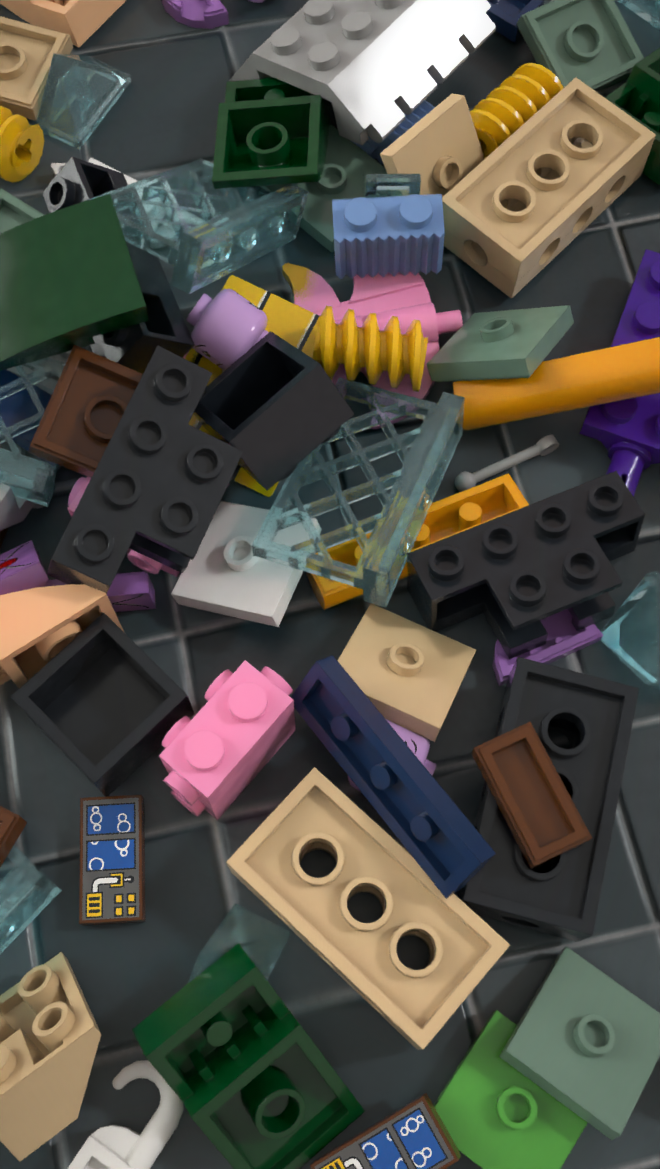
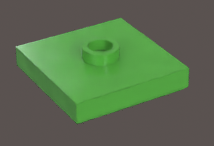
(501, 1114)

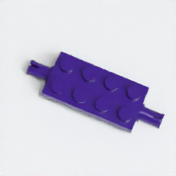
(632, 425)

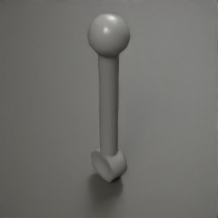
(543, 447)

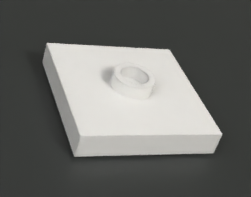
(232, 580)

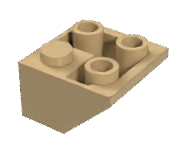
(44, 1055)

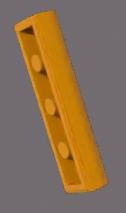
(564, 385)
(443, 520)

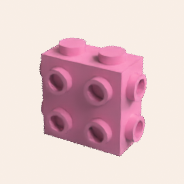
(228, 738)

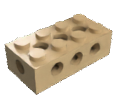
(544, 186)
(365, 953)

